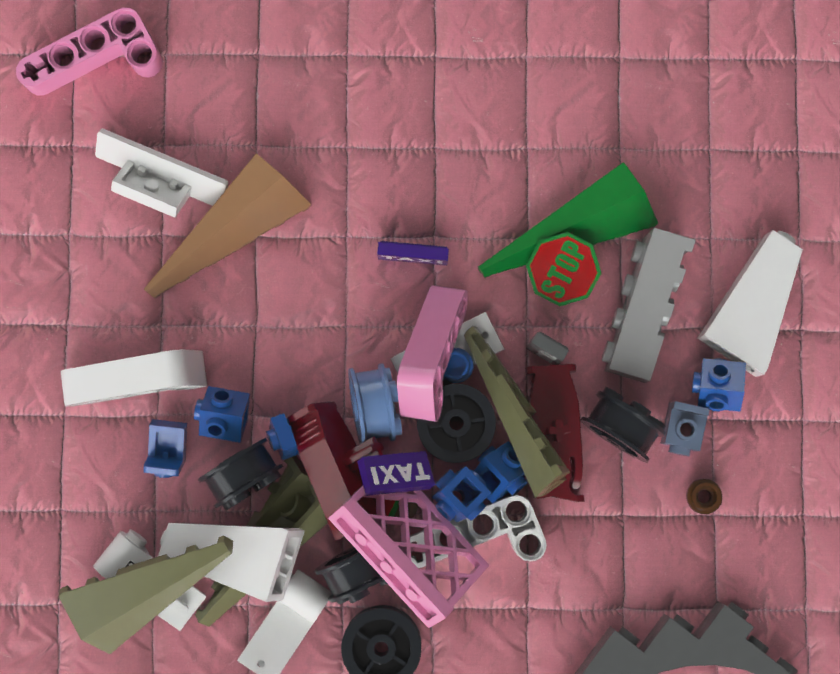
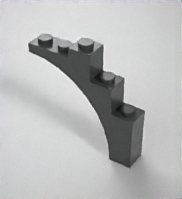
(671, 646)

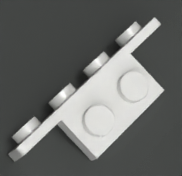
(154, 176)

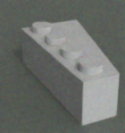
(646, 304)

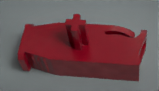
(559, 419)
(331, 457)

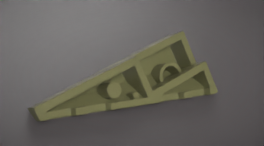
(535, 453)

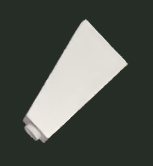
(754, 306)
(259, 560)

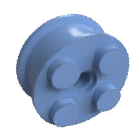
(373, 403)

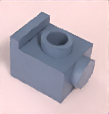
(677, 415)

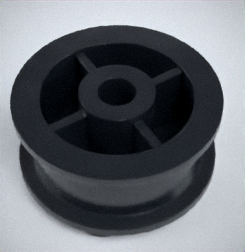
(624, 425)
(477, 427)
(239, 472)
(349, 576)
(385, 625)

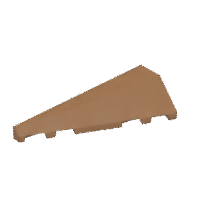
(247, 208)

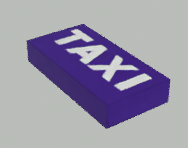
(412, 253)
(395, 473)

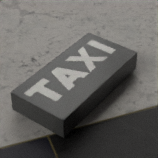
(547, 348)

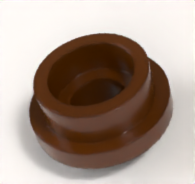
(715, 496)

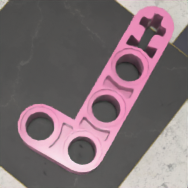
(87, 60)
(429, 353)

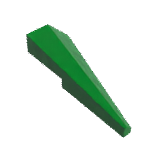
(600, 213)

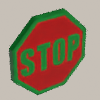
(563, 268)

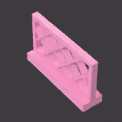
(393, 559)

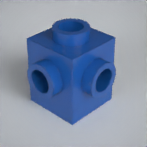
(720, 384)
(222, 414)
(501, 471)
(472, 490)

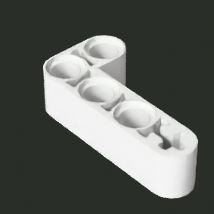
(134, 377)
(501, 525)

